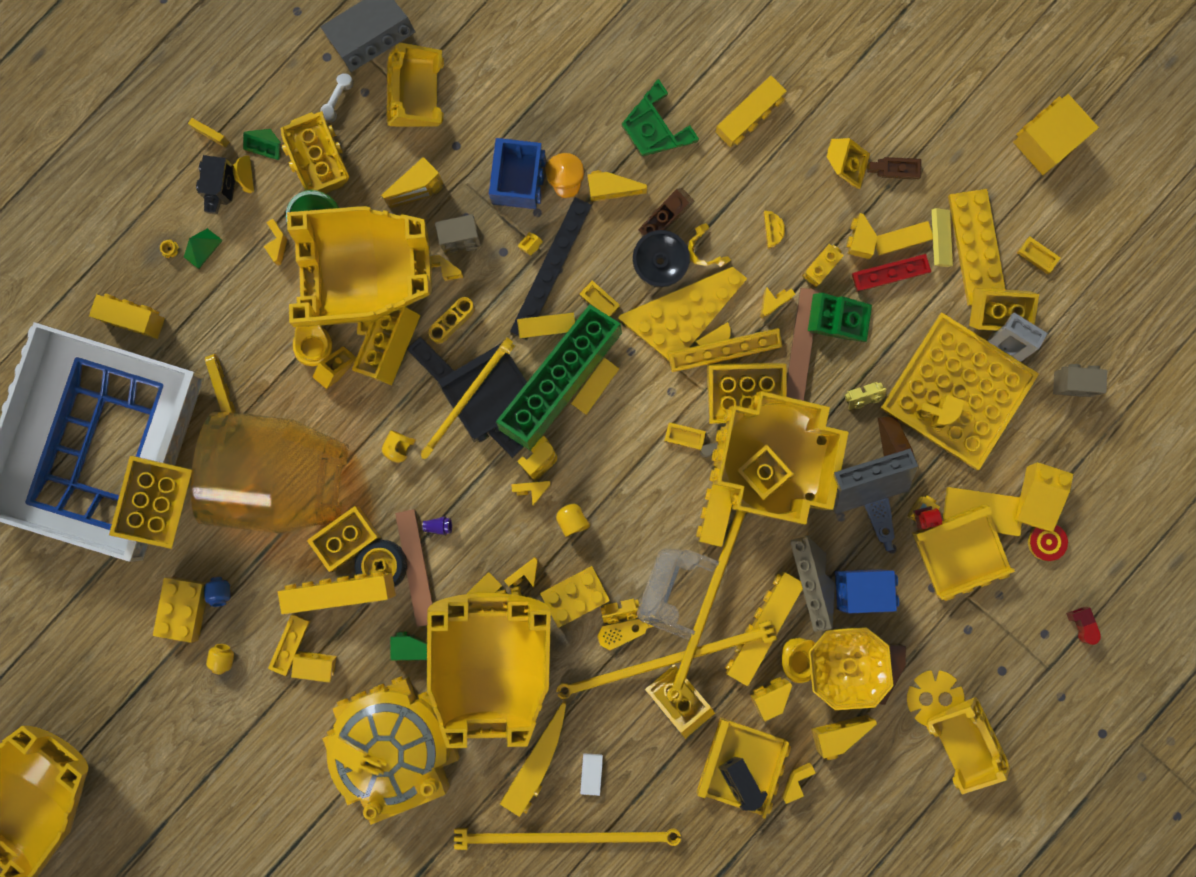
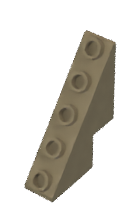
(815, 583)

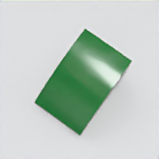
(839, 317)

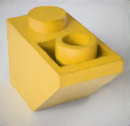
(863, 238)

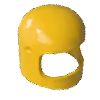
(392, 442)
(571, 519)

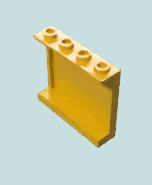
(963, 553)
(761, 753)

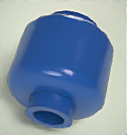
(217, 592)

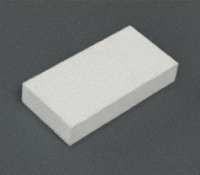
(591, 774)

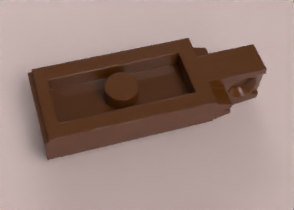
(896, 168)

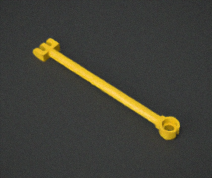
(505, 347)

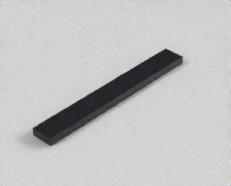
(438, 369)

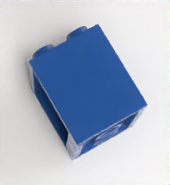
(517, 173)
(866, 591)

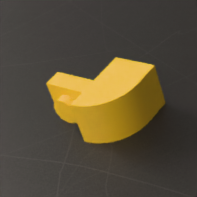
(946, 413)

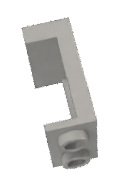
(1023, 332)

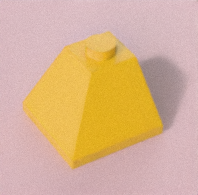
(848, 160)

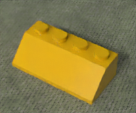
(386, 345)

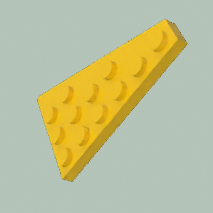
(683, 315)

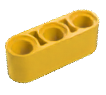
(454, 310)

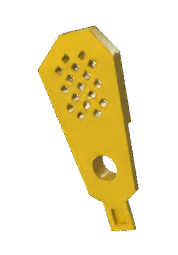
(626, 632)

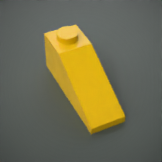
(609, 186)

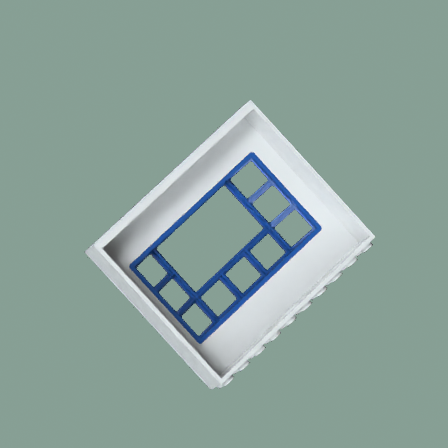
(39, 412)

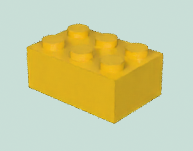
(994, 306)
(127, 315)
(343, 538)
(575, 596)
(180, 610)

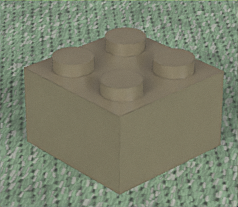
(458, 234)
(1080, 381)

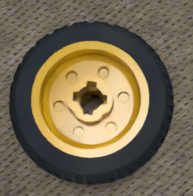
(382, 551)

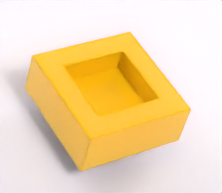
(530, 243)

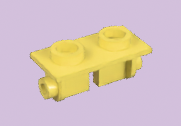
(873, 393)

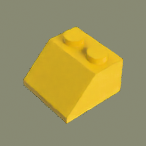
(765, 472)

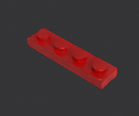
(891, 272)

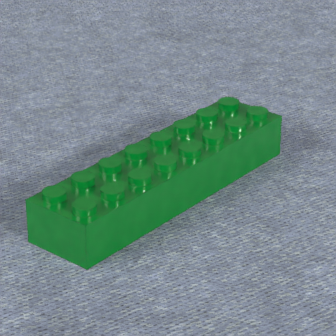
(559, 377)

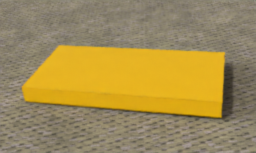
(1002, 506)

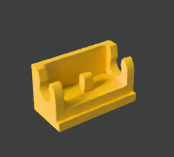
(313, 666)

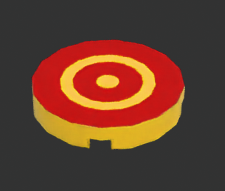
(1048, 545)

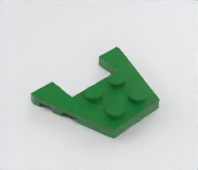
(649, 130)

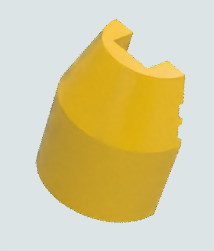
(357, 264)
(487, 666)
(38, 798)

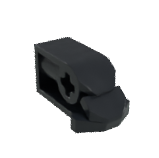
(742, 784)

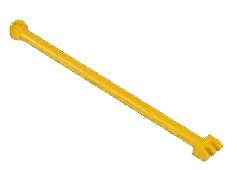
(706, 607)
(668, 660)
(607, 837)

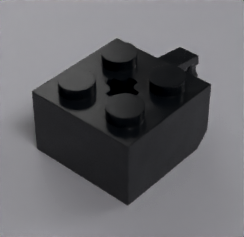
(215, 182)

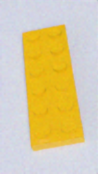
(976, 241)

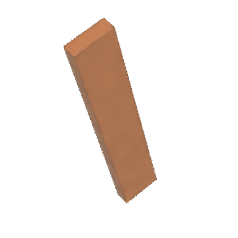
(800, 347)
(416, 565)

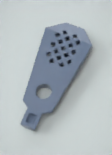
(882, 522)

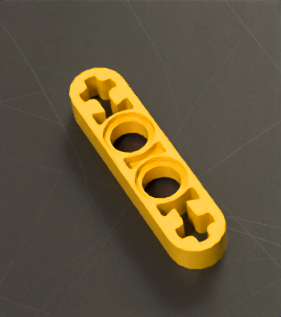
(220, 388)

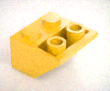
(771, 699)

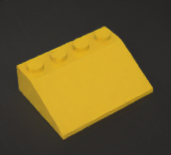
(739, 382)
(150, 502)

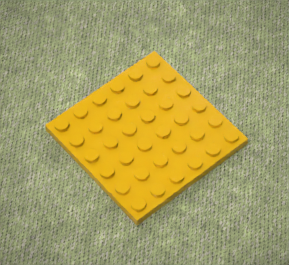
(968, 368)

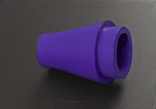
(438, 526)

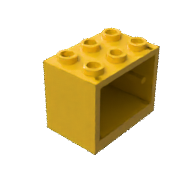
(1054, 133)

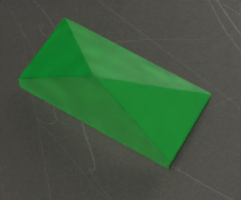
(262, 142)
(201, 247)

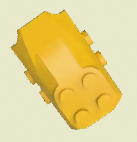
(314, 153)

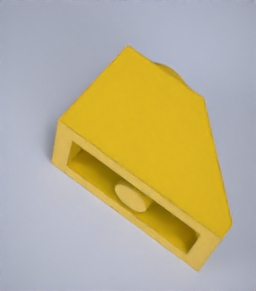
(334, 367)

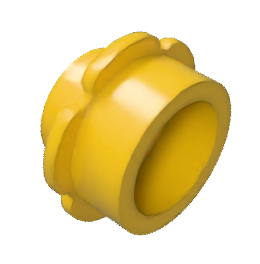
(164, 248)

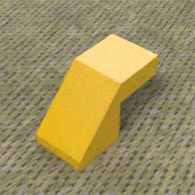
(277, 246)
(449, 271)
(792, 789)

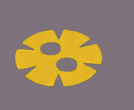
(935, 688)

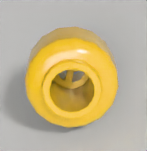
(220, 658)

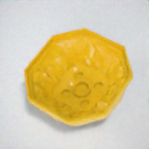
(850, 668)

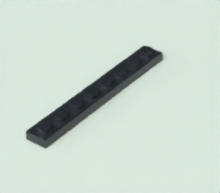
(553, 262)

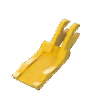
(356, 758)

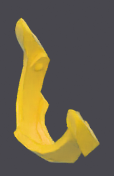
(701, 229)

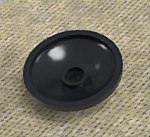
(665, 246)

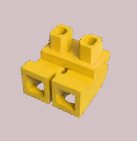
(540, 461)

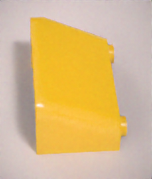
(413, 86)
(970, 746)

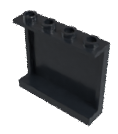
(492, 396)

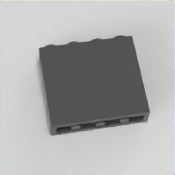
(367, 31)
(874, 480)

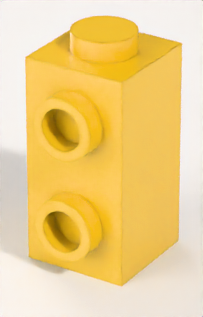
(823, 265)

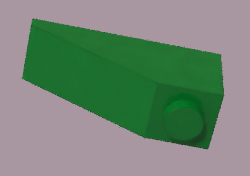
(407, 647)

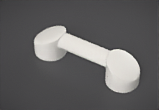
(344, 82)

